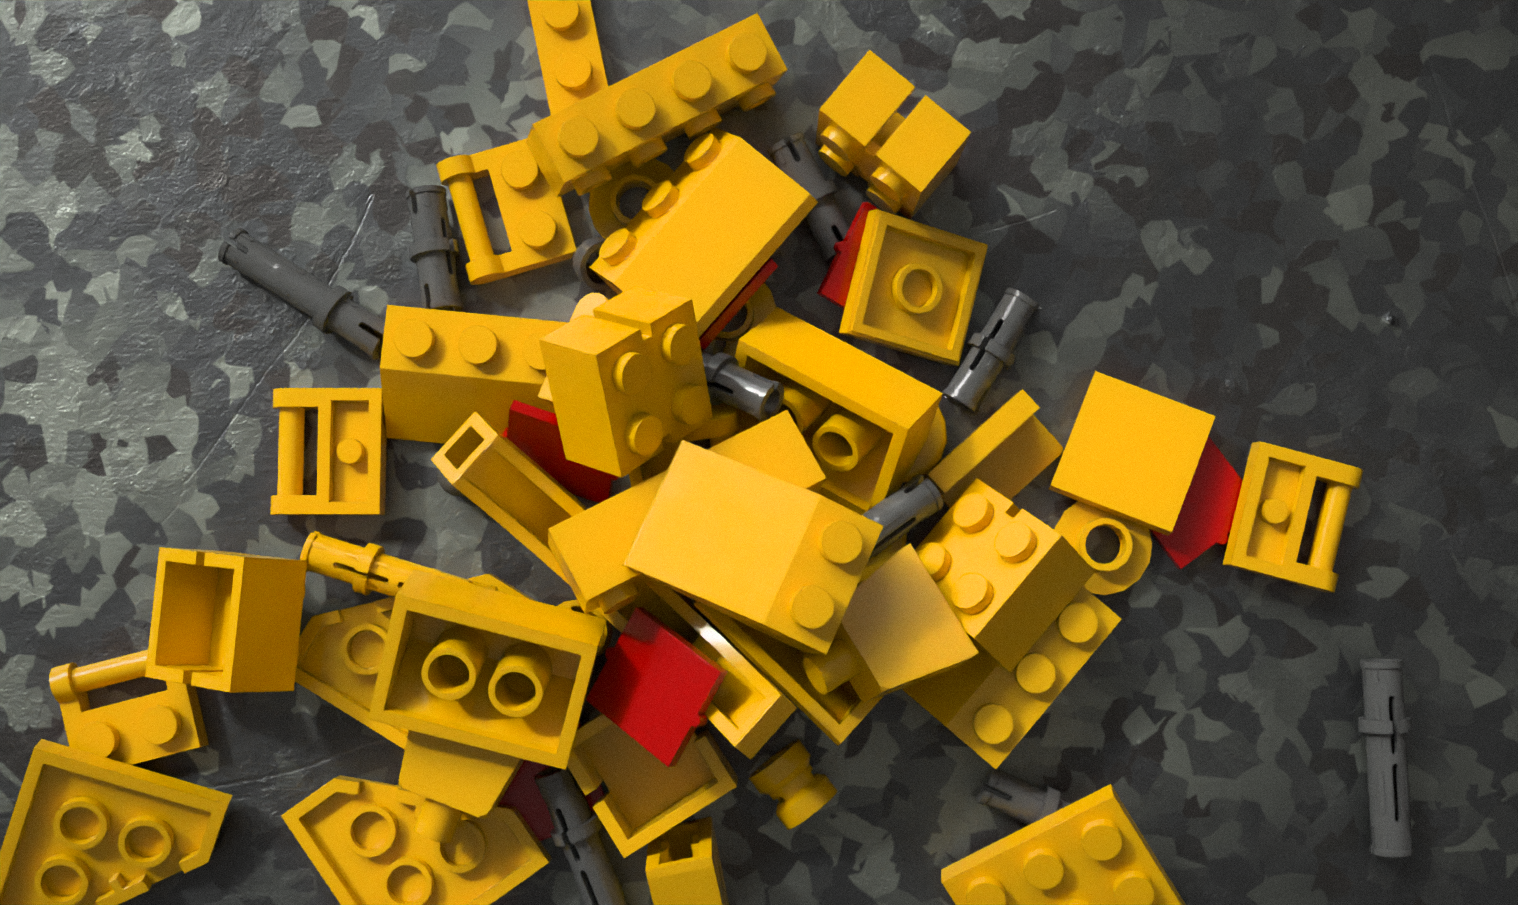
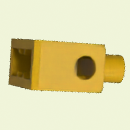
(892, 633)
(453, 781)
(686, 866)

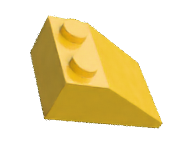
(754, 547)

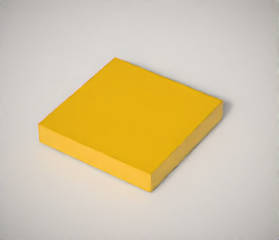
(913, 288)
(1132, 453)

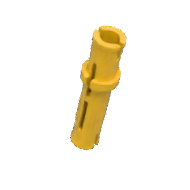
(364, 567)

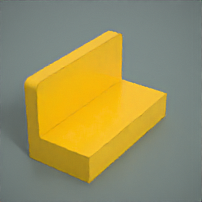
(1001, 452)

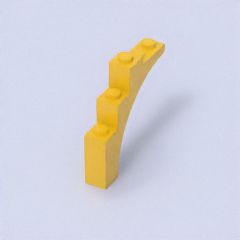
(531, 501)

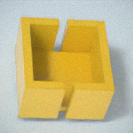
(894, 154)
(627, 379)
(1001, 572)
(226, 620)
(643, 792)

